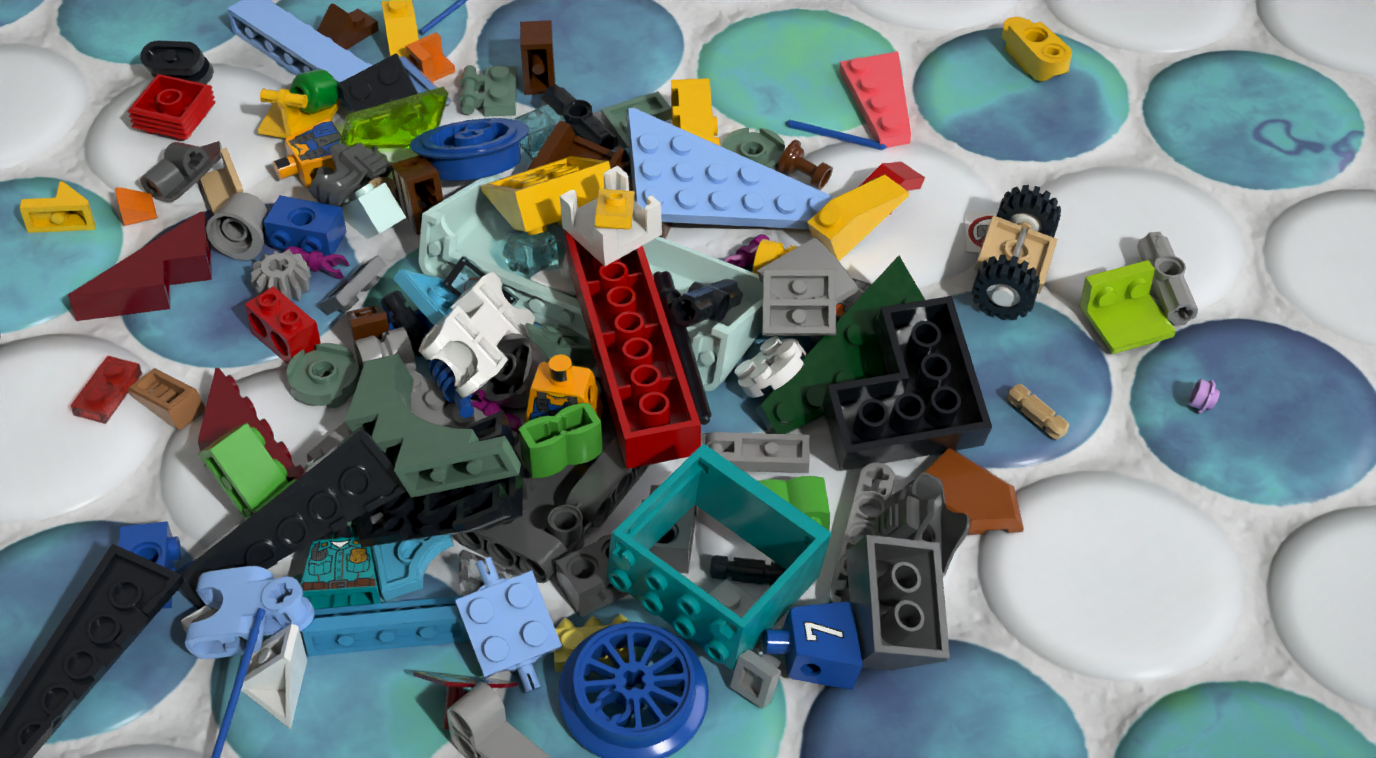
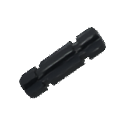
(405, 318)
(745, 569)

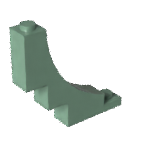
(424, 454)

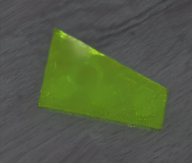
(395, 122)

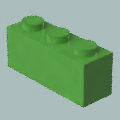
(244, 468)

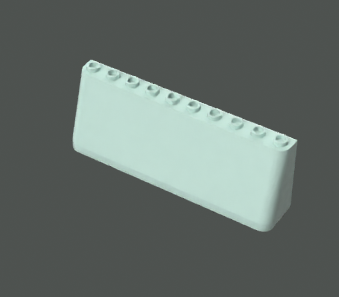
(475, 229)

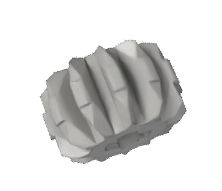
(283, 271)

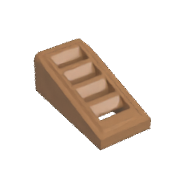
(171, 400)

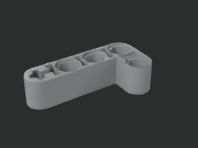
(481, 728)

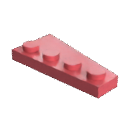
(880, 96)

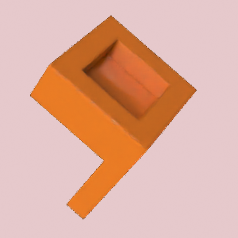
(429, 57)

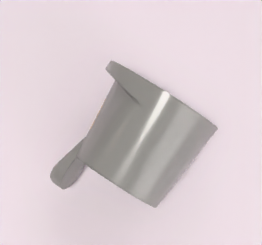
(238, 227)

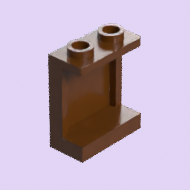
(564, 143)

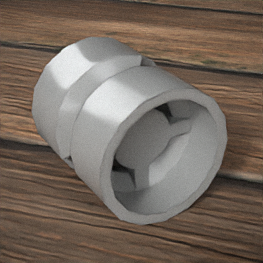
(392, 343)

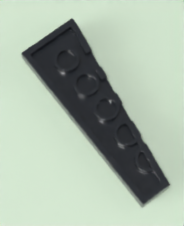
(320, 500)
(94, 633)

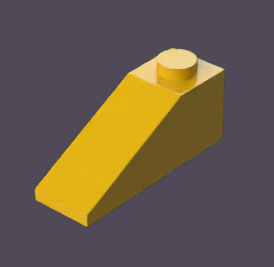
(855, 214)

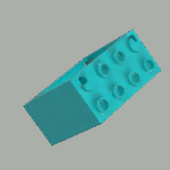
(746, 510)

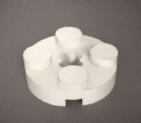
(772, 366)

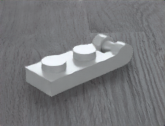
(763, 451)

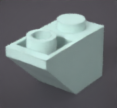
(372, 210)

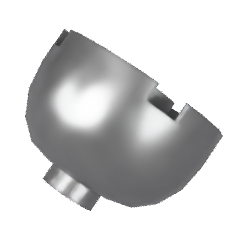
(514, 380)

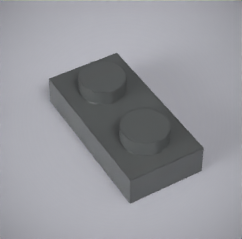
(361, 278)

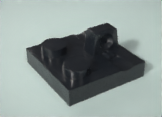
(379, 84)

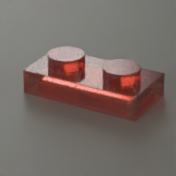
(106, 389)

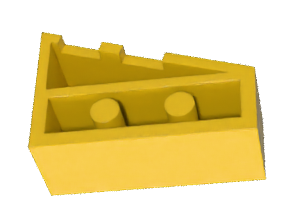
(693, 108)

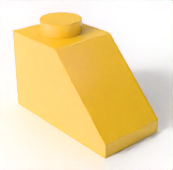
(399, 25)

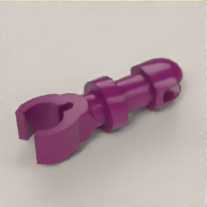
(746, 254)
(316, 261)
(489, 408)

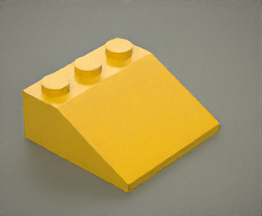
(533, 196)

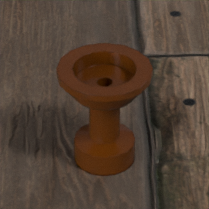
(793, 160)

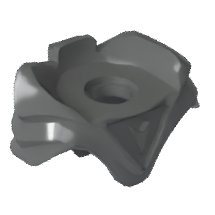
(353, 170)
(920, 508)

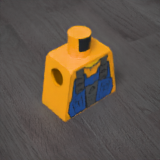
(308, 151)
(561, 385)

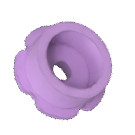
(1203, 395)

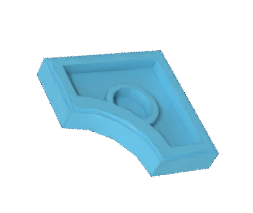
(403, 564)

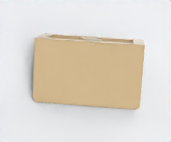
(221, 183)

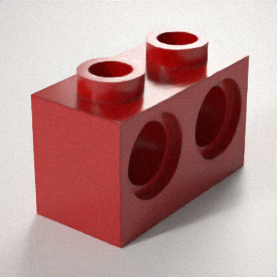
(281, 324)

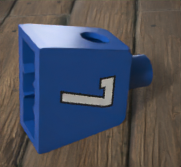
(818, 644)

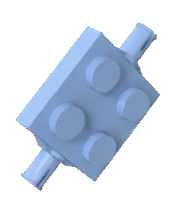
(508, 624)

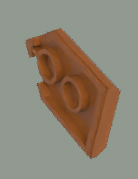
(977, 493)

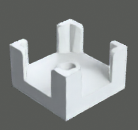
(609, 243)

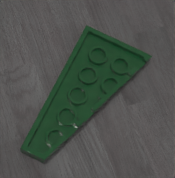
(840, 357)

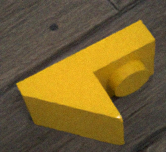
(64, 213)

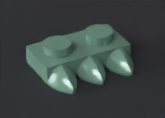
(561, 341)

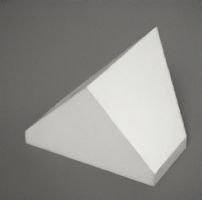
(277, 674)

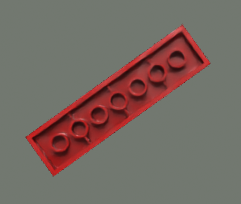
(635, 356)

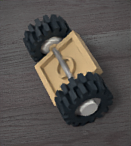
(1016, 253)

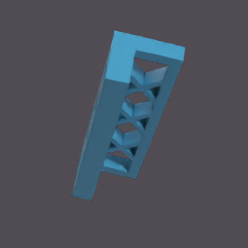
(384, 626)

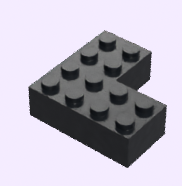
(923, 402)

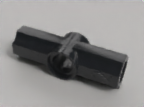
(579, 115)
(706, 302)

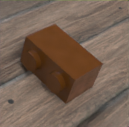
(537, 56)

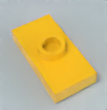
(614, 209)

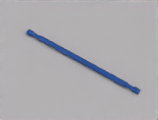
(238, 685)

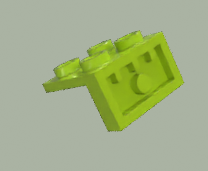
(1122, 309)

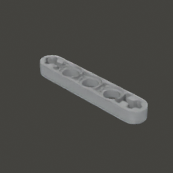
(861, 523)

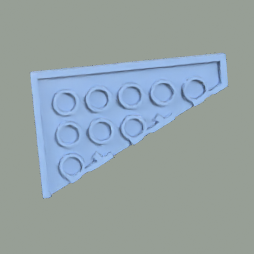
(710, 183)

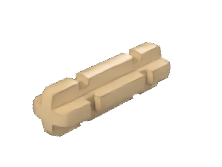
(1038, 411)

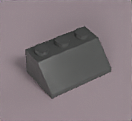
(898, 602)

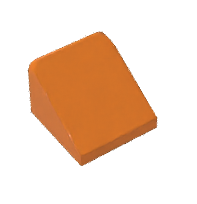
(135, 206)

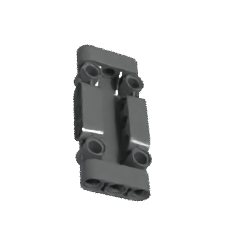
(560, 507)

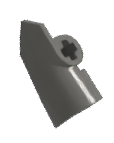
(180, 169)

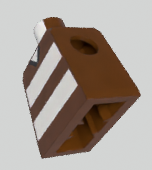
(416, 182)

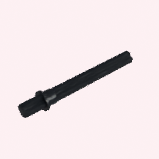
(667, 292)

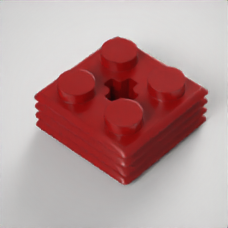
(171, 107)

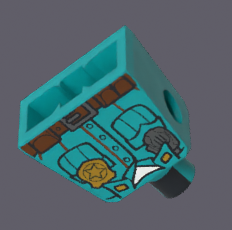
(340, 572)

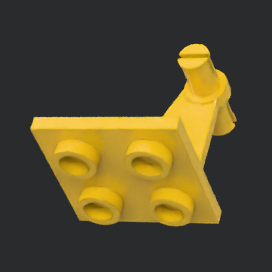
(284, 115)

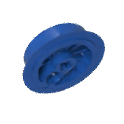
(472, 147)
(608, 735)

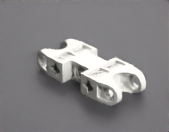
(471, 334)

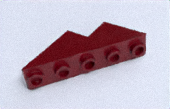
(145, 277)
(228, 409)

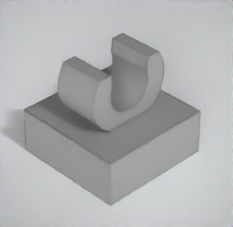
(756, 677)

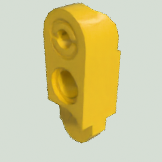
(1036, 48)

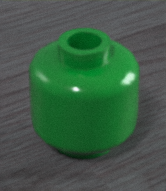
(319, 88)

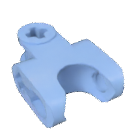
(238, 596)

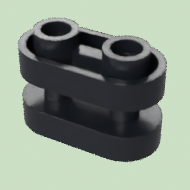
(177, 60)

